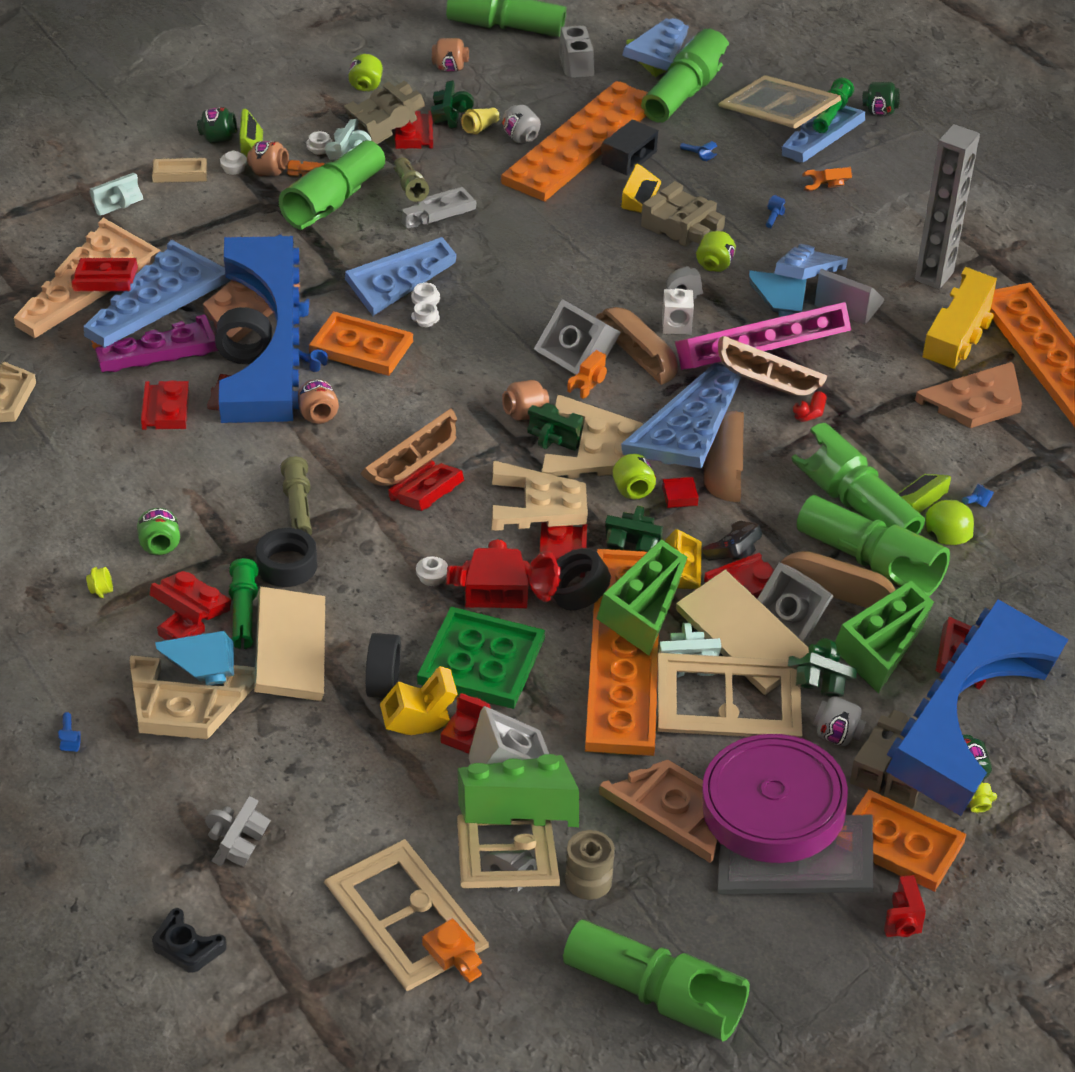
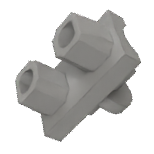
(223, 824)

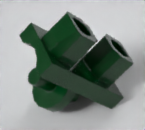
(450, 104)
(553, 428)
(633, 529)
(824, 664)

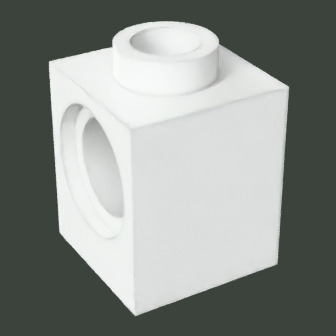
(677, 311)

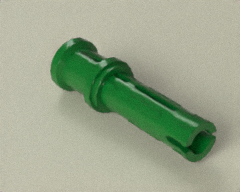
(825, 118)
(243, 592)

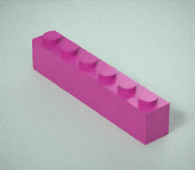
(766, 334)

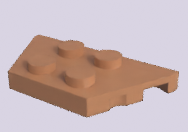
(231, 297)
(976, 397)
(668, 802)

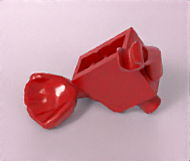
(501, 577)

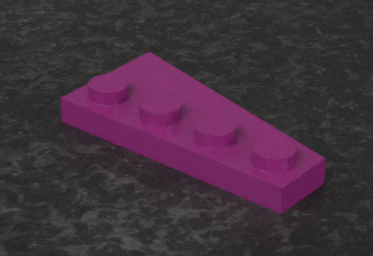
(155, 346)

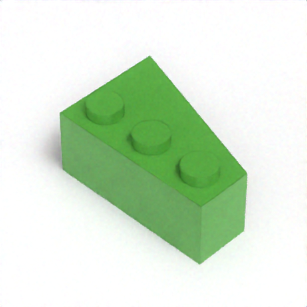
(643, 595)
(883, 633)
(519, 790)

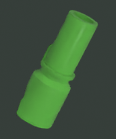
(519, 14)
(686, 75)
(328, 186)
(846, 474)
(889, 551)
(679, 985)

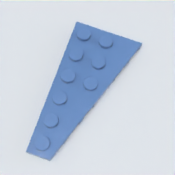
(157, 290)
(688, 423)

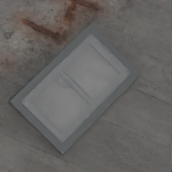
(838, 868)

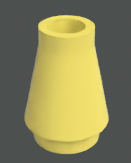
(477, 120)

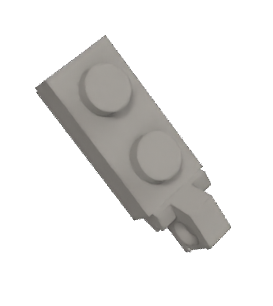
(438, 207)

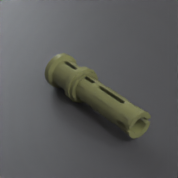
(412, 179)
(297, 487)

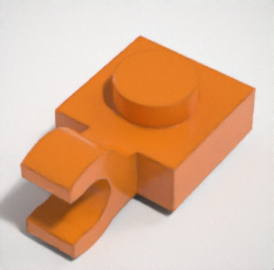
(834, 177)
(591, 373)
(451, 947)

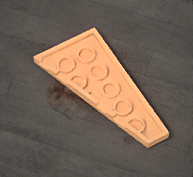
(57, 297)

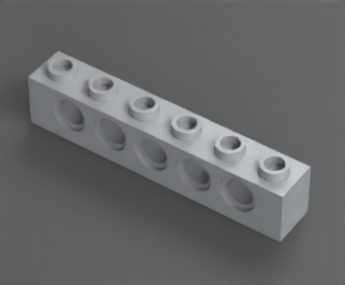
(946, 205)

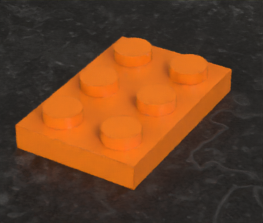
(362, 343)
(910, 841)

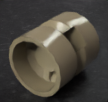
(589, 864)

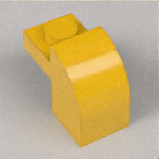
(422, 709)

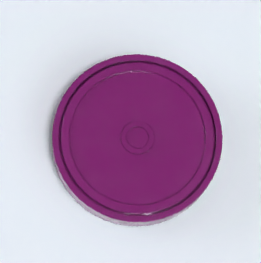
(774, 798)

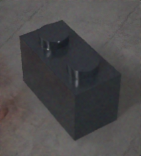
(629, 146)

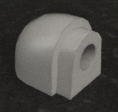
(685, 279)
(509, 861)

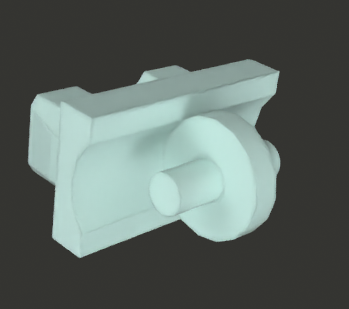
(345, 140)
(116, 194)
(690, 643)

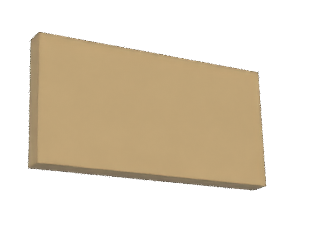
(743, 624)
(290, 644)

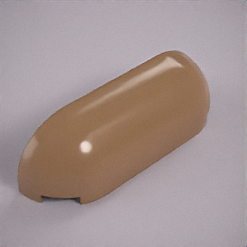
(642, 343)
(768, 368)
(413, 451)
(725, 459)
(841, 578)

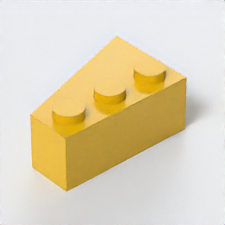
(962, 321)

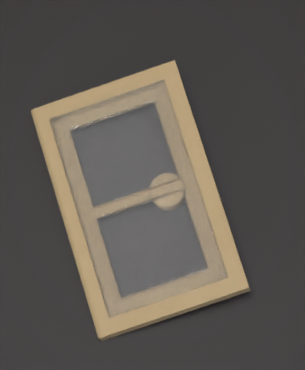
(780, 101)

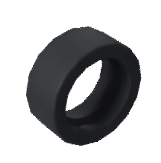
(246, 318)
(290, 573)
(590, 588)
(382, 664)

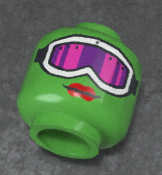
(158, 531)

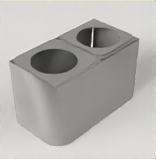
(576, 62)

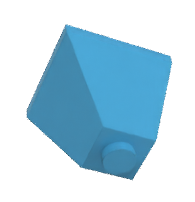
(779, 292)
(203, 656)

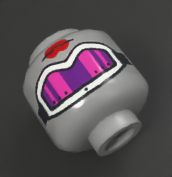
(521, 123)
(839, 721)

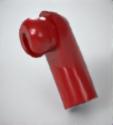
(814, 410)

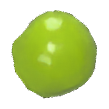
(950, 522)

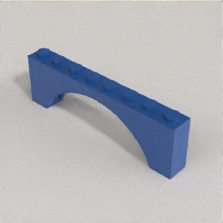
(267, 385)
(933, 748)

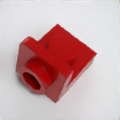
(462, 726)
(908, 910)

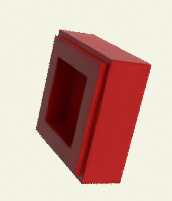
(680, 492)
(179, 627)

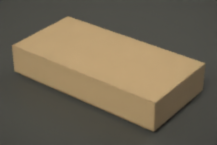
(179, 170)

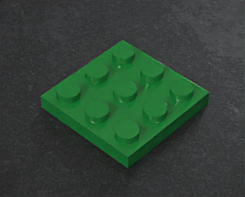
(485, 654)

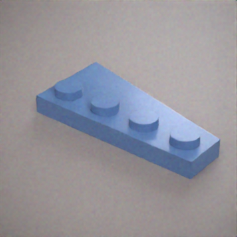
(659, 44)
(808, 142)
(807, 263)
(396, 275)

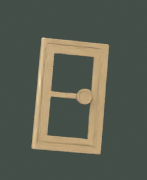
(727, 721)
(541, 841)
(430, 894)

